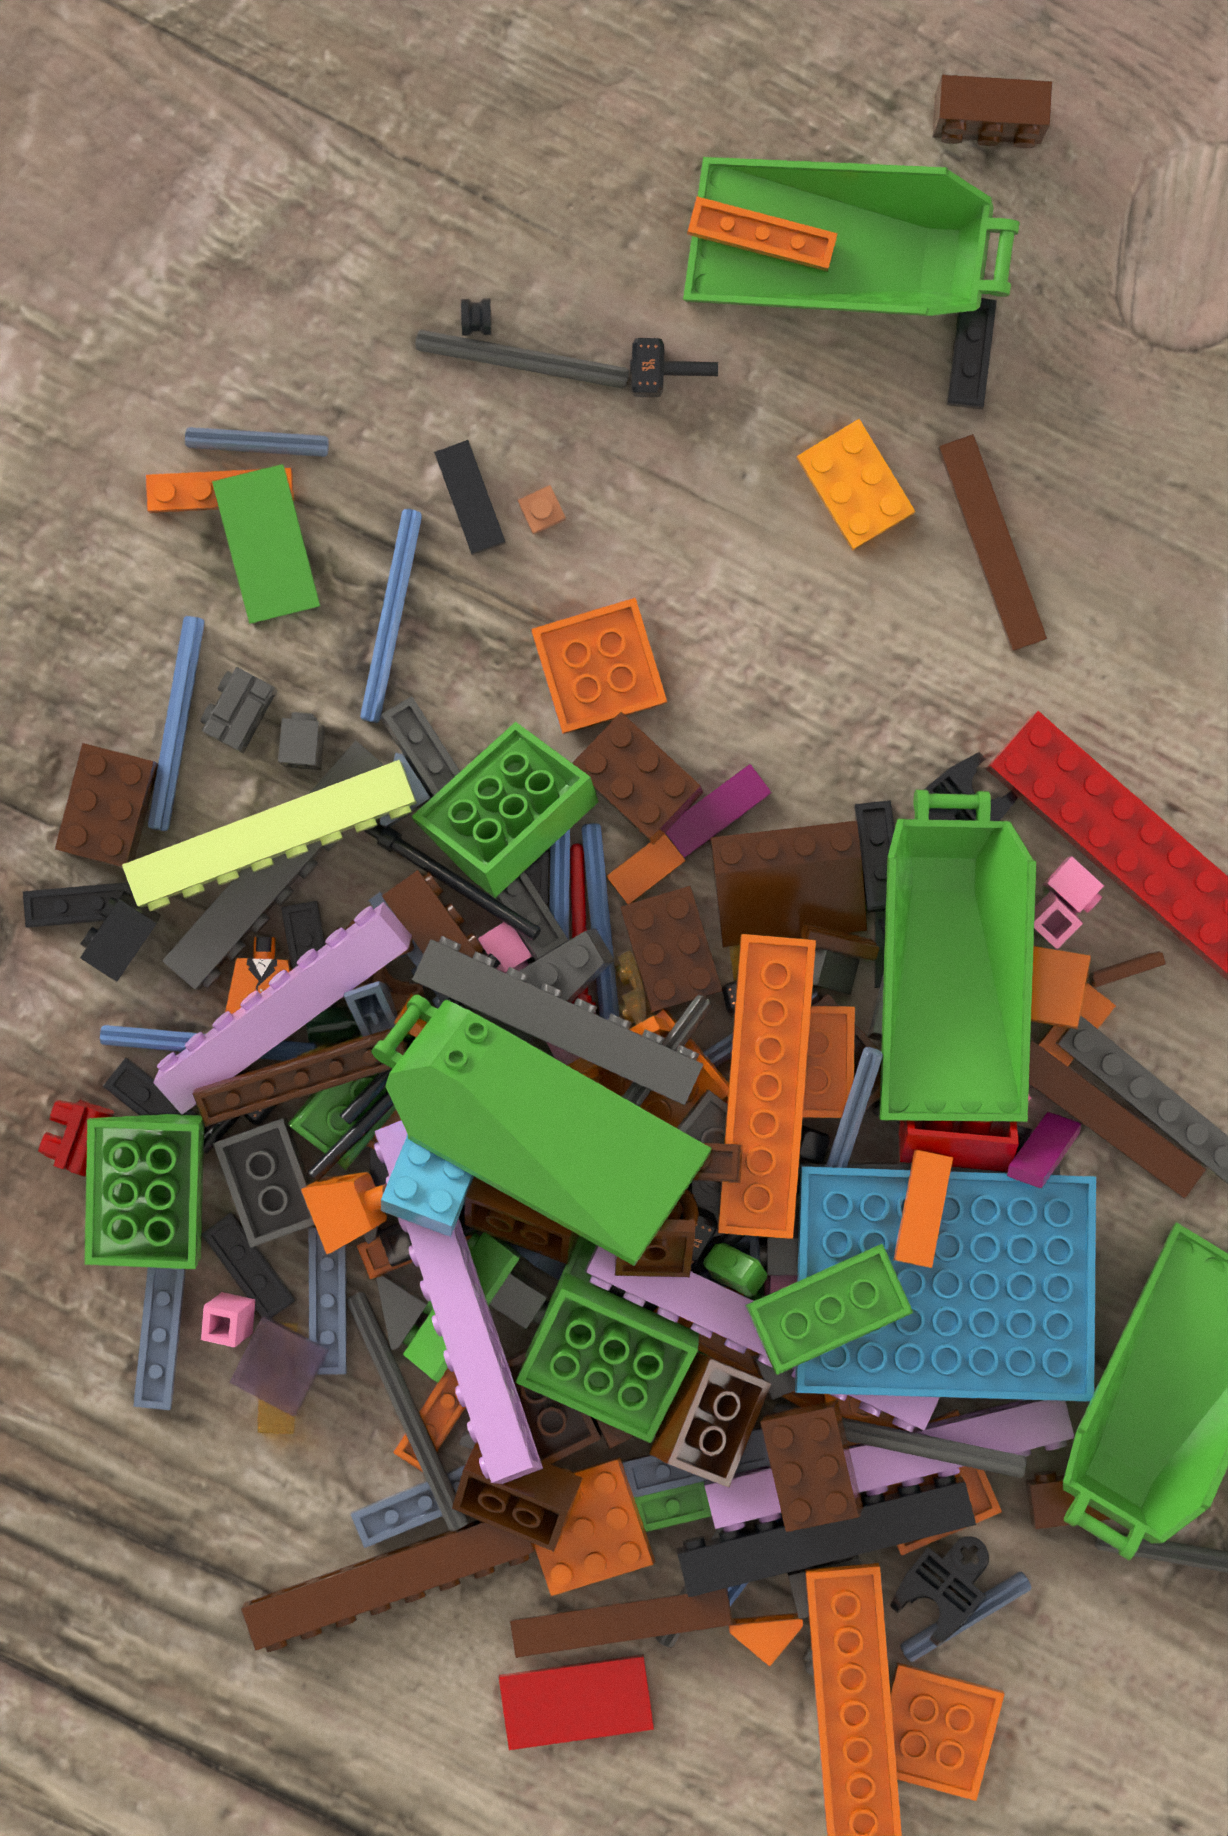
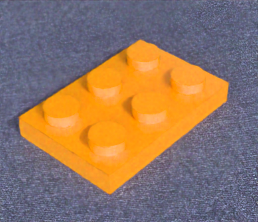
(855, 484)

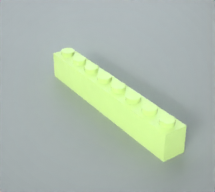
(270, 834)

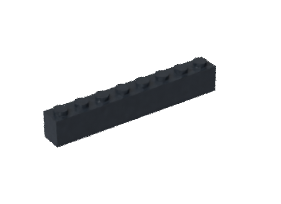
(772, 1551)

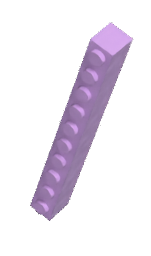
(724, 1312)
(470, 1338)
(1005, 1428)

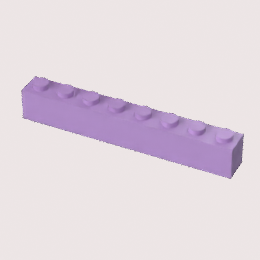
(284, 1006)

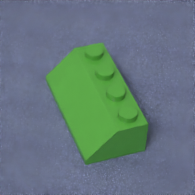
(493, 1263)

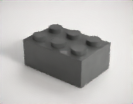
(266, 1181)

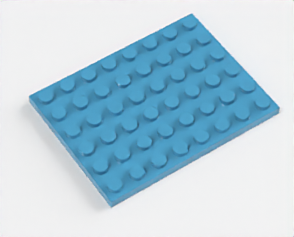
(997, 1310)

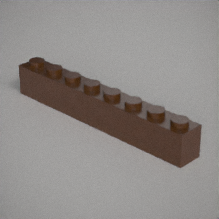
(380, 1581)

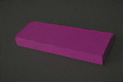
(717, 810)
(1044, 1150)

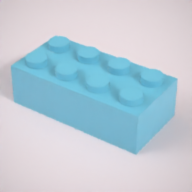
(426, 1189)

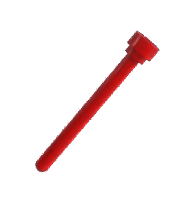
(578, 901)

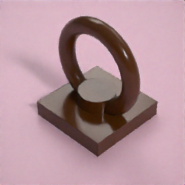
(670, 1249)

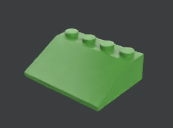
(506, 808)
(144, 1191)
(608, 1357)

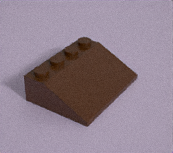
(789, 878)

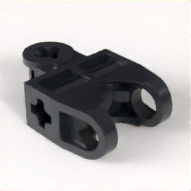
(959, 781)
(922, 1584)

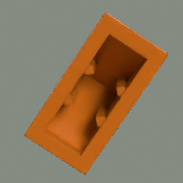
(766, 1634)

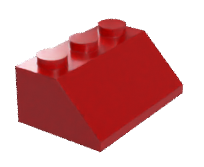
(970, 1143)

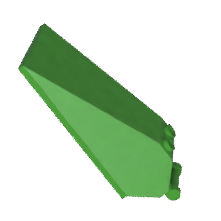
(902, 246)
(957, 966)
(537, 1128)
(1160, 1413)

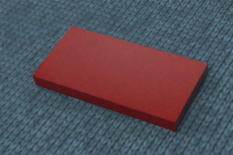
(576, 1702)

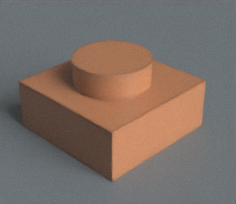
(541, 509)

